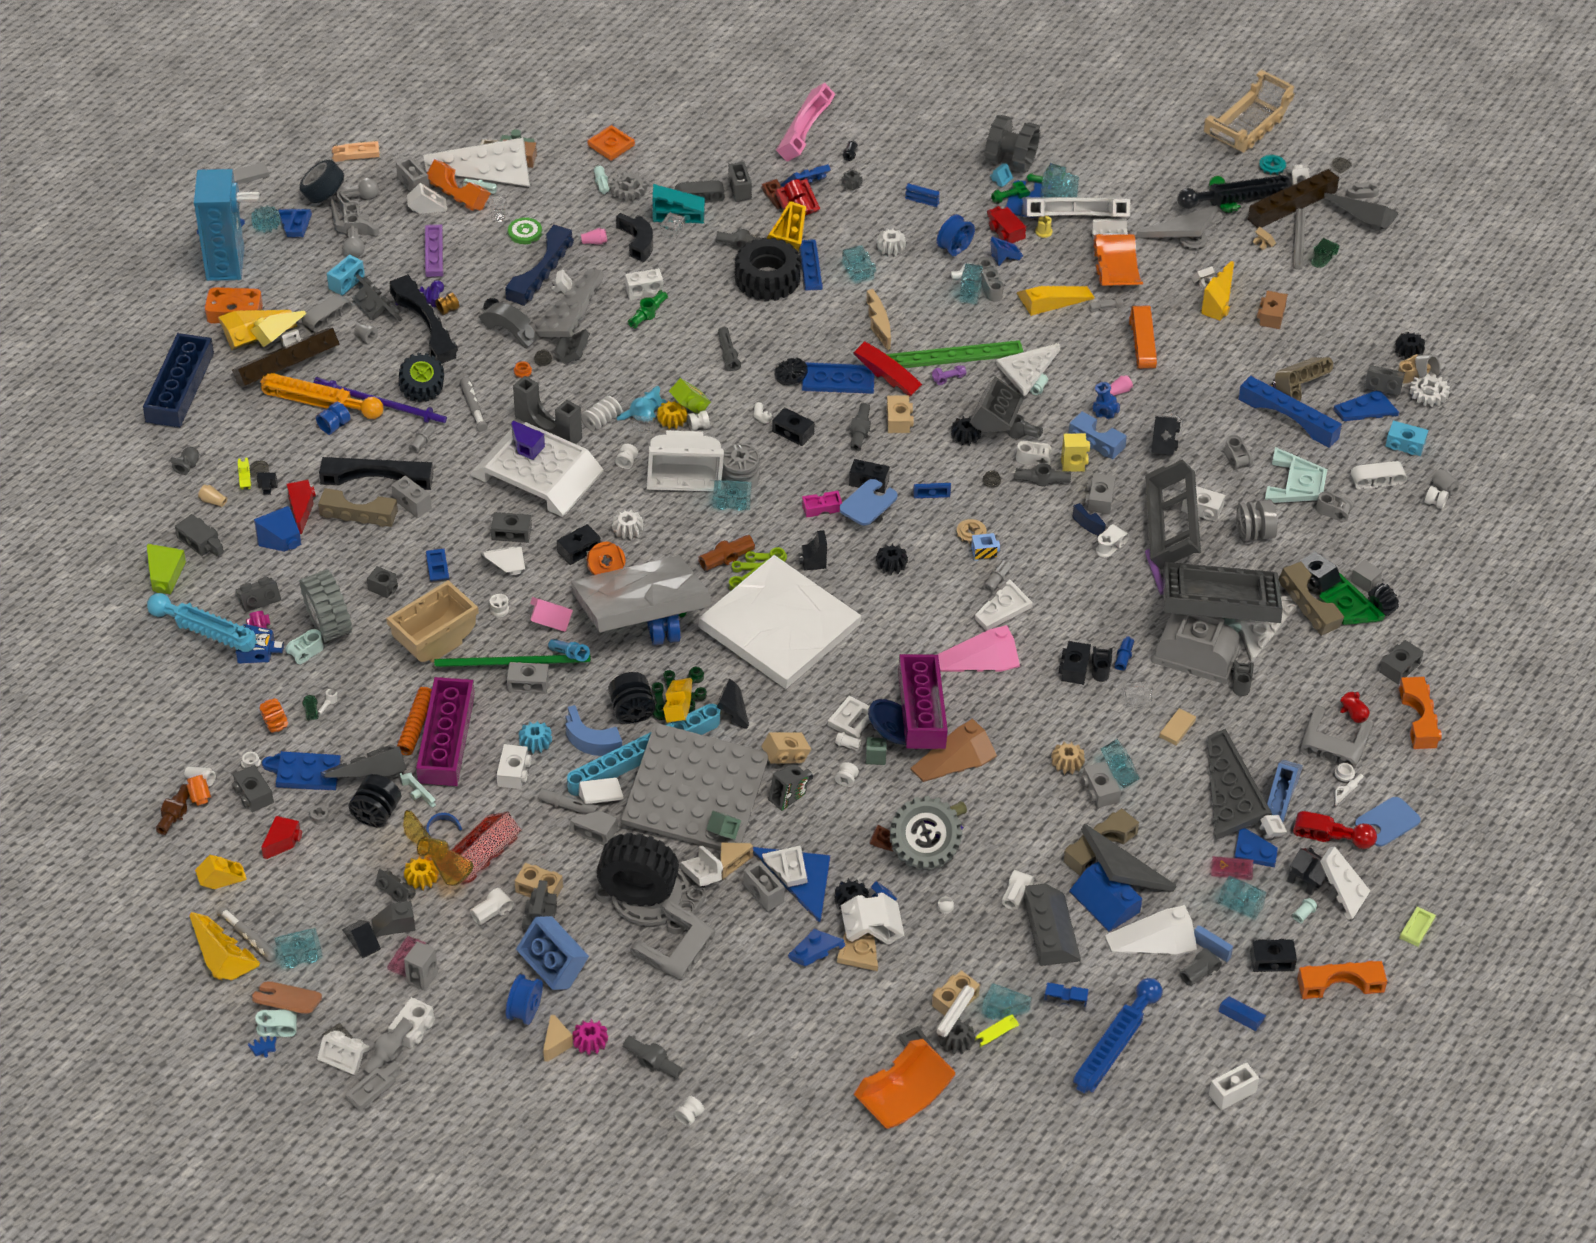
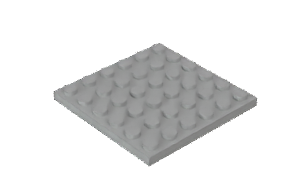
(689, 777)

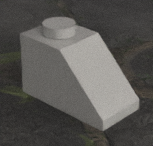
(595, 826)

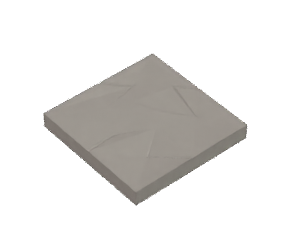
(640, 593)

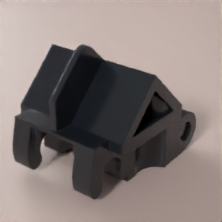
(1308, 868)

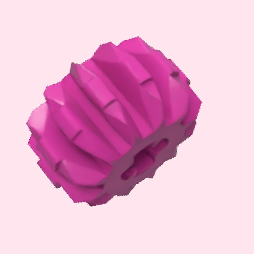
(590, 1037)

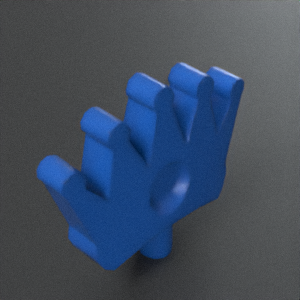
(263, 1047)

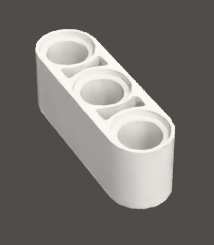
(1378, 474)

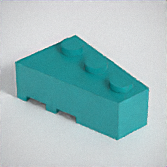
(677, 202)

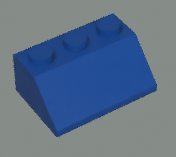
(1106, 900)

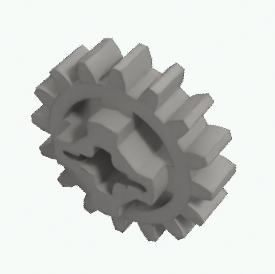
(628, 186)

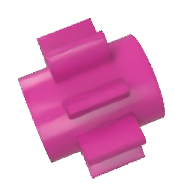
(258, 619)

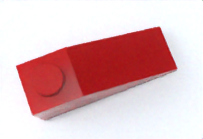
(301, 501)

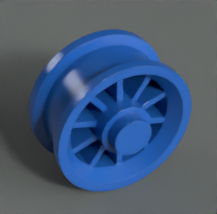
(955, 235)
(524, 999)

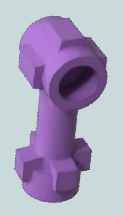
(941, 377)

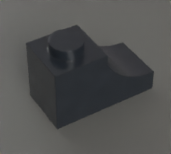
(814, 553)

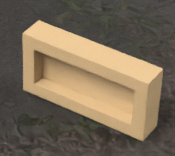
(1177, 726)

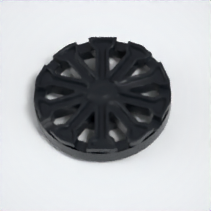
(791, 372)

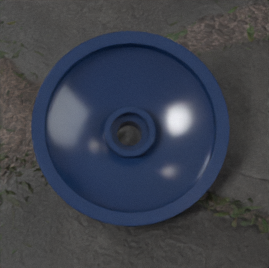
(887, 720)

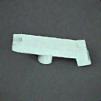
(419, 790)

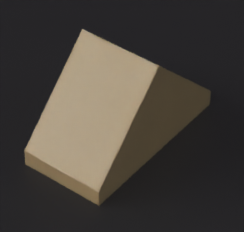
(734, 855)
(557, 1039)

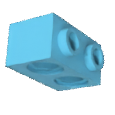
(342, 276)

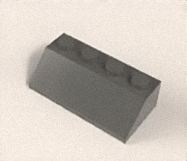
(997, 407)
(1050, 925)

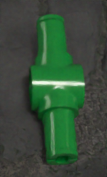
(647, 309)

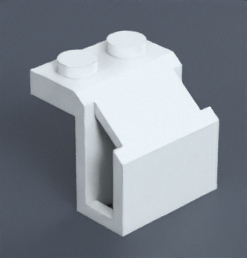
(872, 916)

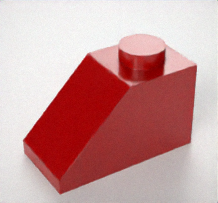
(281, 836)

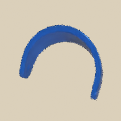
(443, 816)

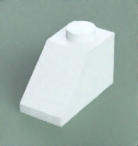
(425, 200)

